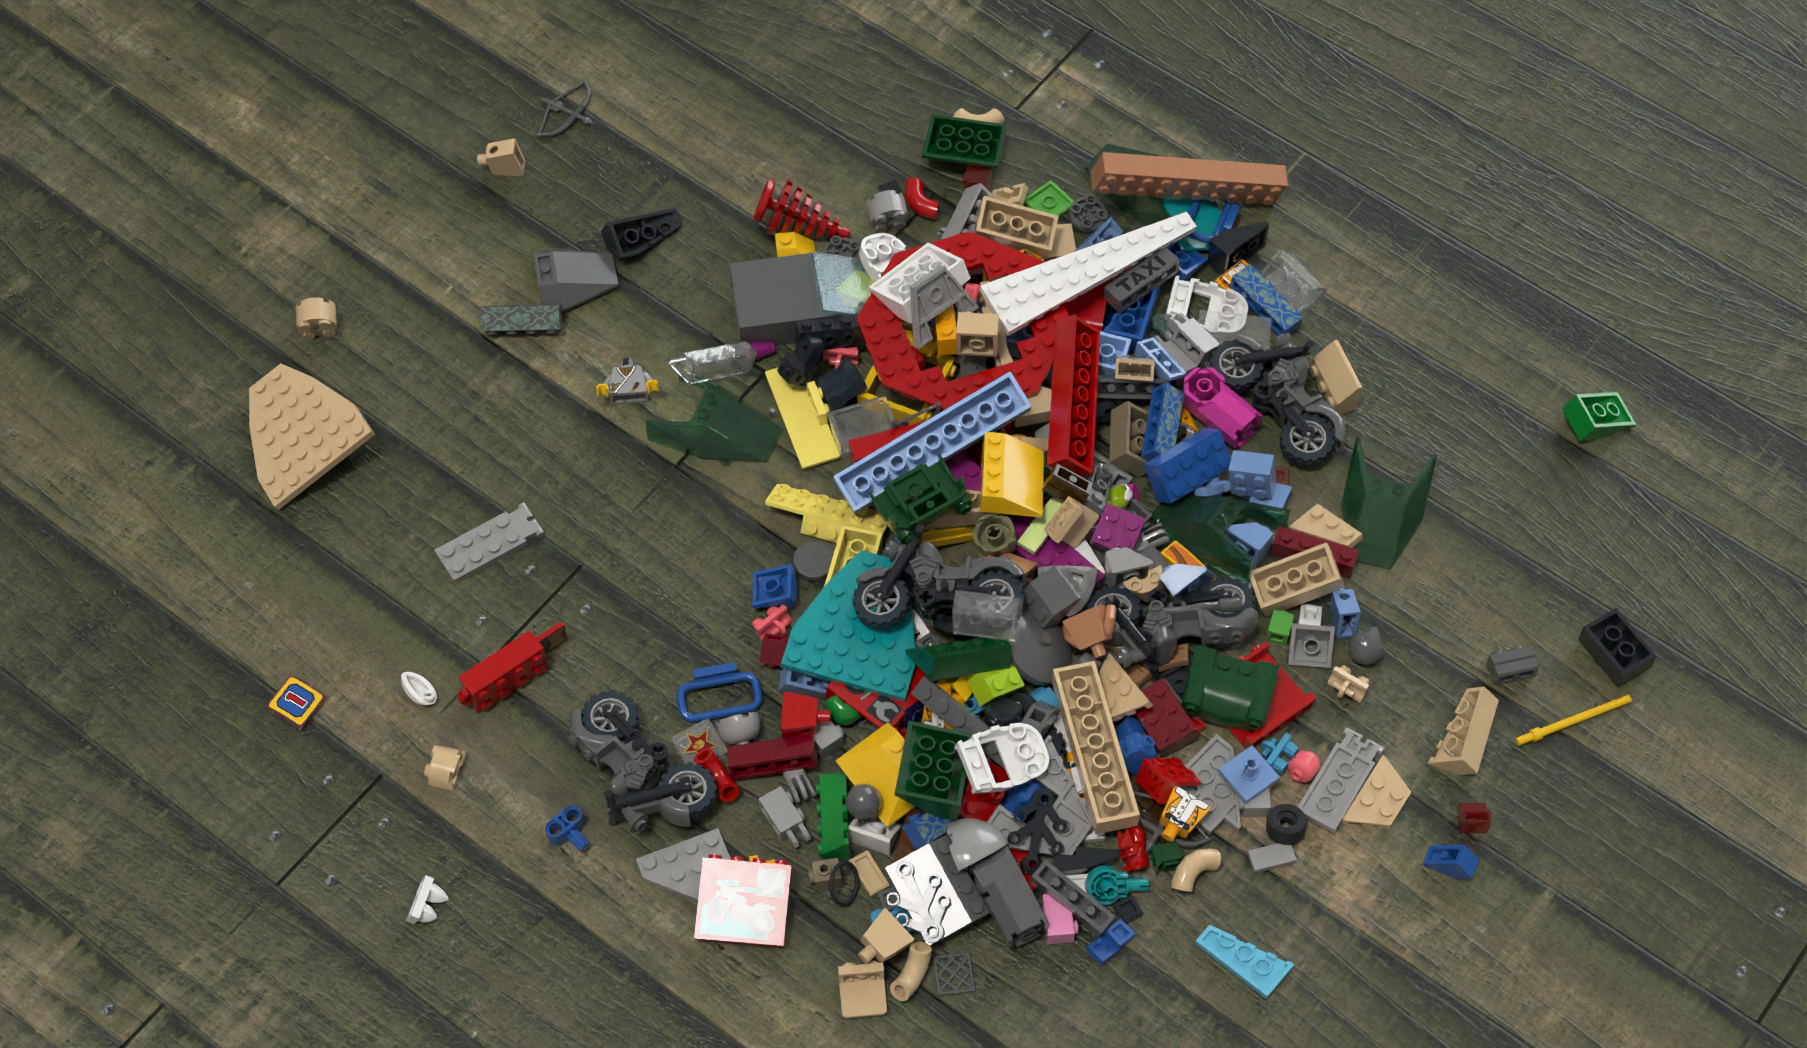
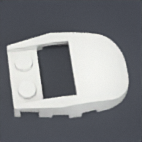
(877, 252)
(1220, 299)
(1020, 751)

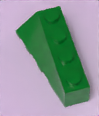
(833, 817)

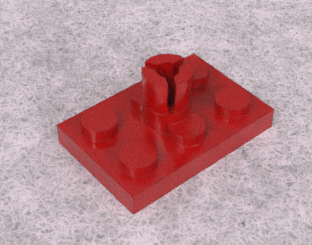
(982, 805)

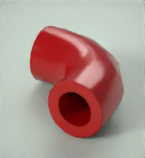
(918, 201)
(726, 787)

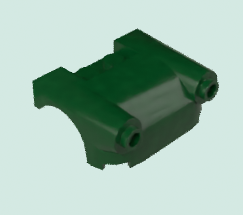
(921, 499)
(1229, 690)

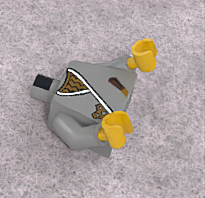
(627, 384)

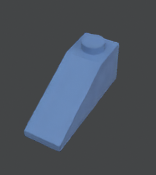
(1106, 231)
(1165, 365)
(802, 684)

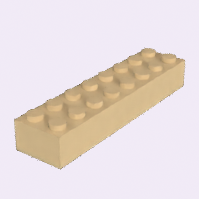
(1095, 747)

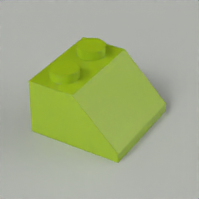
(994, 684)

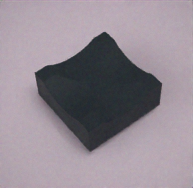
(841, 384)

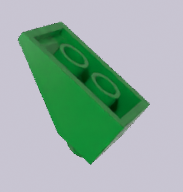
(1597, 415)

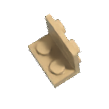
(1071, 522)

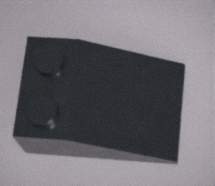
(1236, 244)

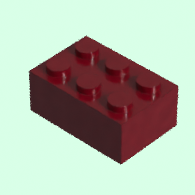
(1165, 720)

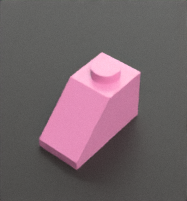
(1061, 923)

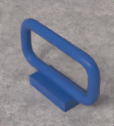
(1225, 220)
(716, 676)

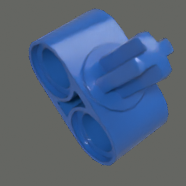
(568, 829)

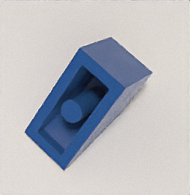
(1452, 860)

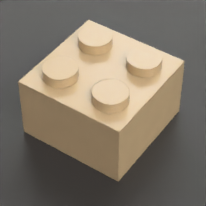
(977, 334)

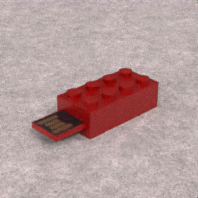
(509, 668)

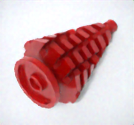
(800, 215)

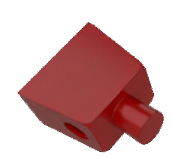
(801, 715)

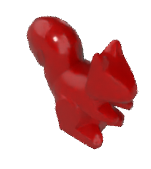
(1133, 848)

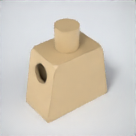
(503, 158)
(884, 938)

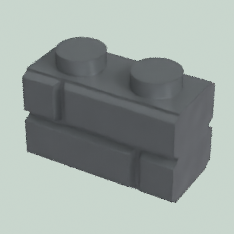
(1512, 664)

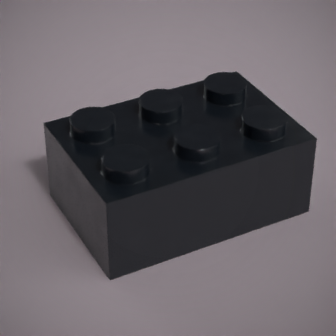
(1617, 647)

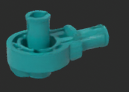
(1112, 885)

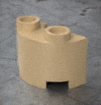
(1014, 196)
(1142, 587)
(444, 767)

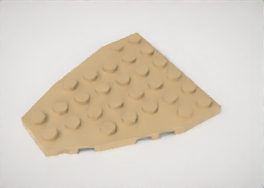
(299, 431)

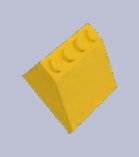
(1011, 476)

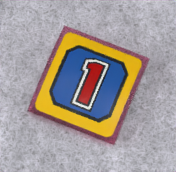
(295, 702)

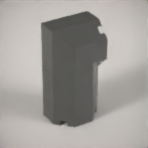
(1008, 897)

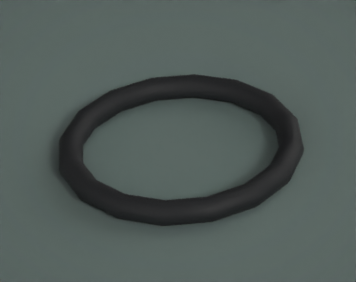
(831, 883)

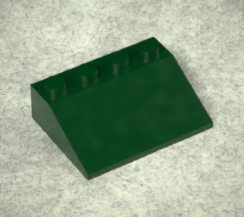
(965, 141)
(961, 657)
(932, 770)

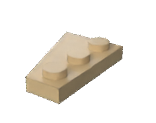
(1327, 526)

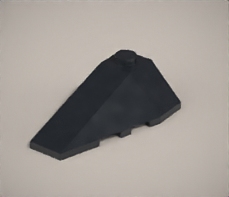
(637, 233)

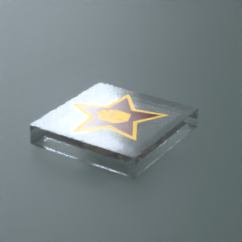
(697, 738)

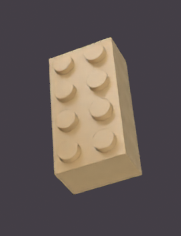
(1016, 226)
(1296, 579)

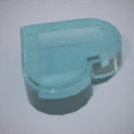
(1159, 323)

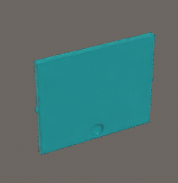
(1204, 219)

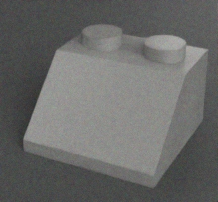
(1125, 564)

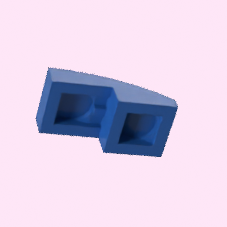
(1111, 942)

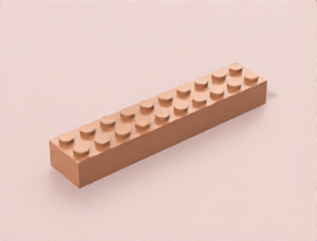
(1188, 178)

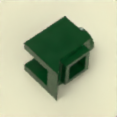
(1166, 856)

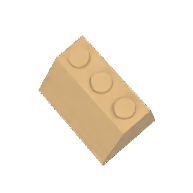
(1336, 378)

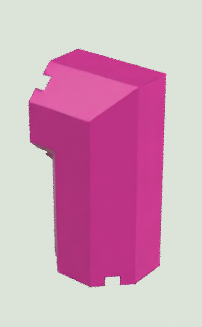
(1219, 406)

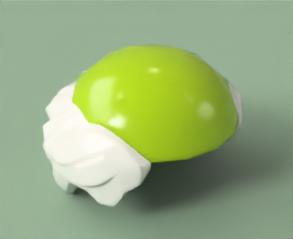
(1119, 496)

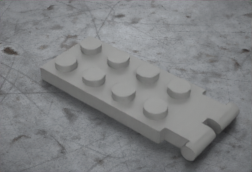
(488, 543)
(1339, 780)

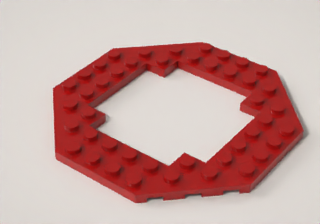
(894, 356)

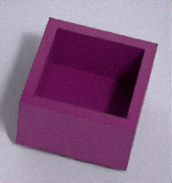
(1116, 529)

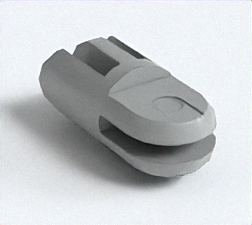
(1151, 537)
(797, 780)

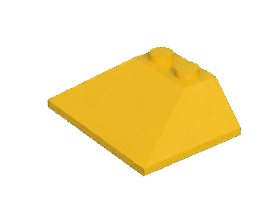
(878, 763)

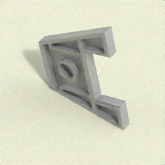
(931, 297)

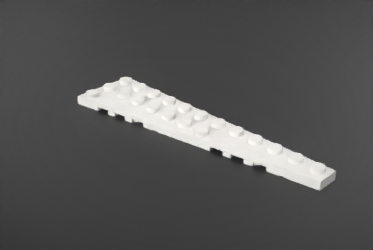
(1047, 285)

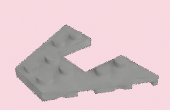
(1067, 806)

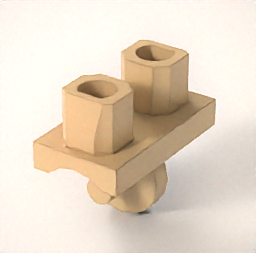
(1348, 684)

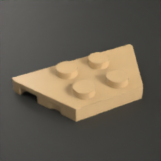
(1120, 690)
(1379, 798)

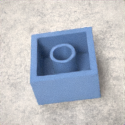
(1252, 474)

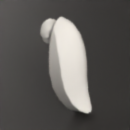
(418, 688)

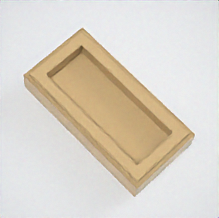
(869, 874)

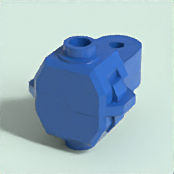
(1134, 744)
(1021, 796)

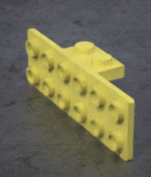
(805, 420)
(821, 514)

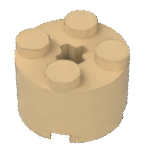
(316, 318)

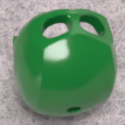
(841, 712)

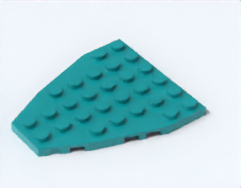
(839, 647)

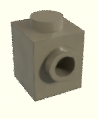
(821, 874)

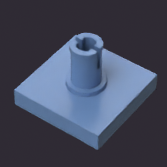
(1248, 774)

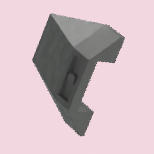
(573, 276)

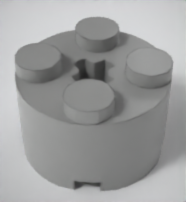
(887, 211)

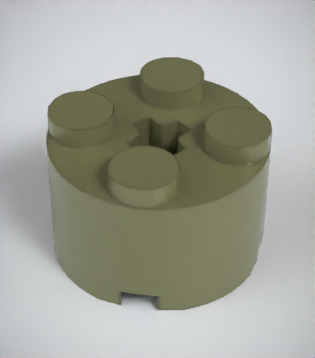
(991, 525)

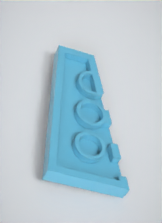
(1254, 967)

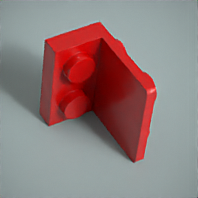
(1160, 775)

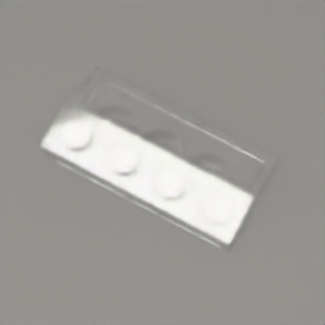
(714, 362)

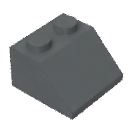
(1050, 597)

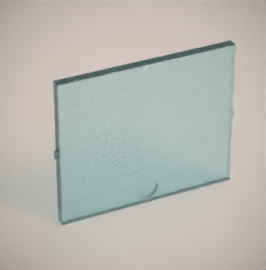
(841, 283)

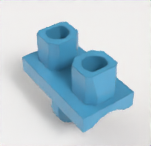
(1284, 747)

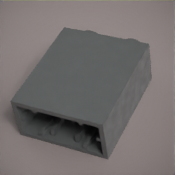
(773, 296)

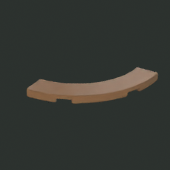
(1141, 674)

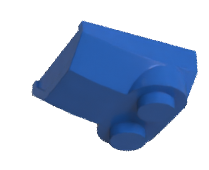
(1189, 261)
(775, 587)

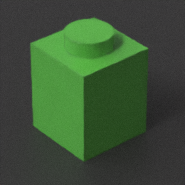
(1280, 627)

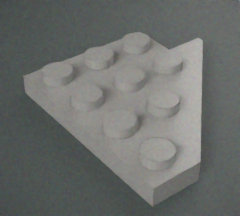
(1213, 788)
(680, 865)

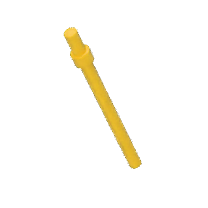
(1537, 733)

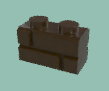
(1064, 483)

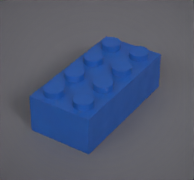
(1188, 465)

